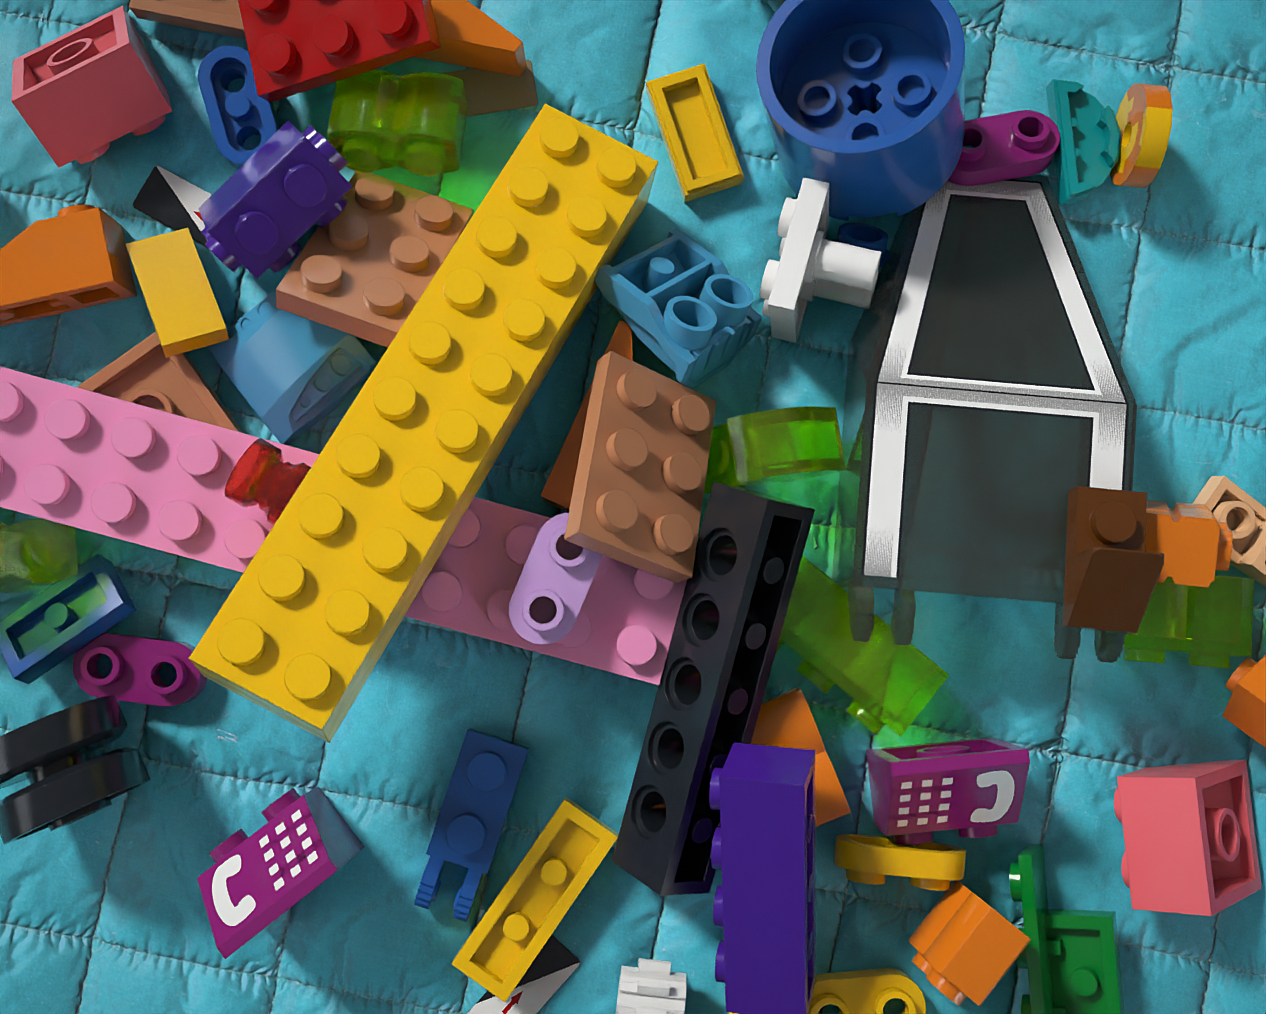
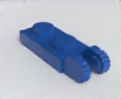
(472, 816)

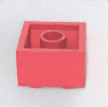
(89, 89)
(1188, 837)

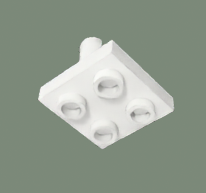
(813, 264)

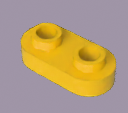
(873, 857)
(866, 991)

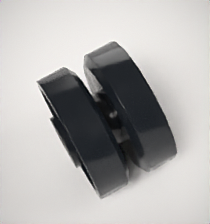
(62, 770)

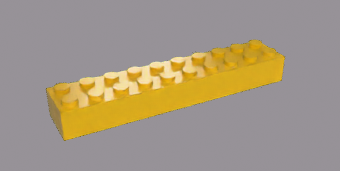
(426, 428)

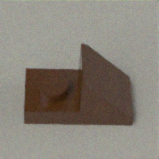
(1106, 560)

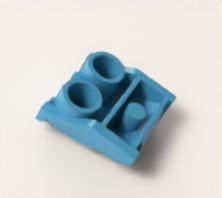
(682, 306)
(291, 367)

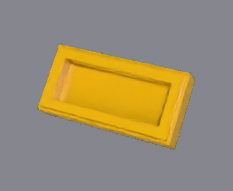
(694, 132)
(177, 292)

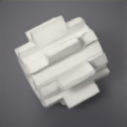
(651, 989)

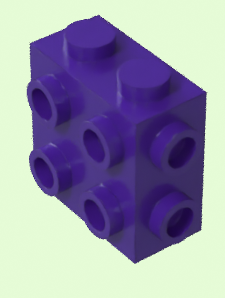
(275, 201)

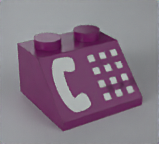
(947, 787)
(273, 867)

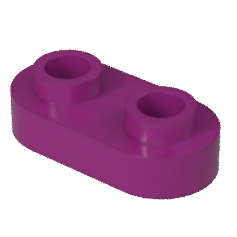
(1006, 148)
(137, 670)

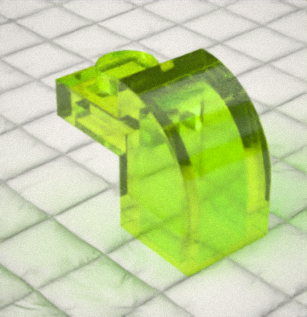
(775, 447)

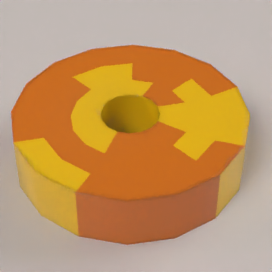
(1145, 134)

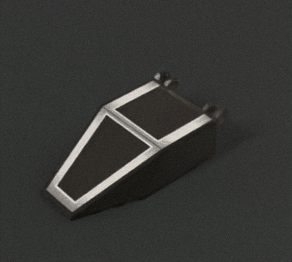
(976, 409)

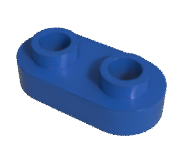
(234, 114)

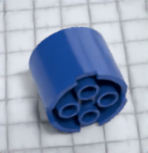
(865, 99)

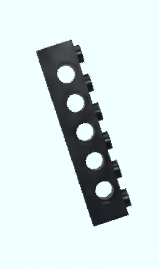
(711, 683)

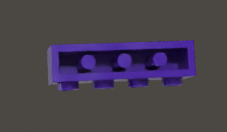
(766, 878)

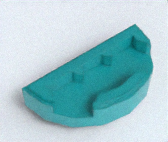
(1087, 140)

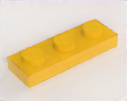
(535, 899)

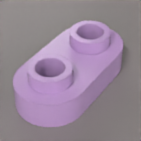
(555, 578)

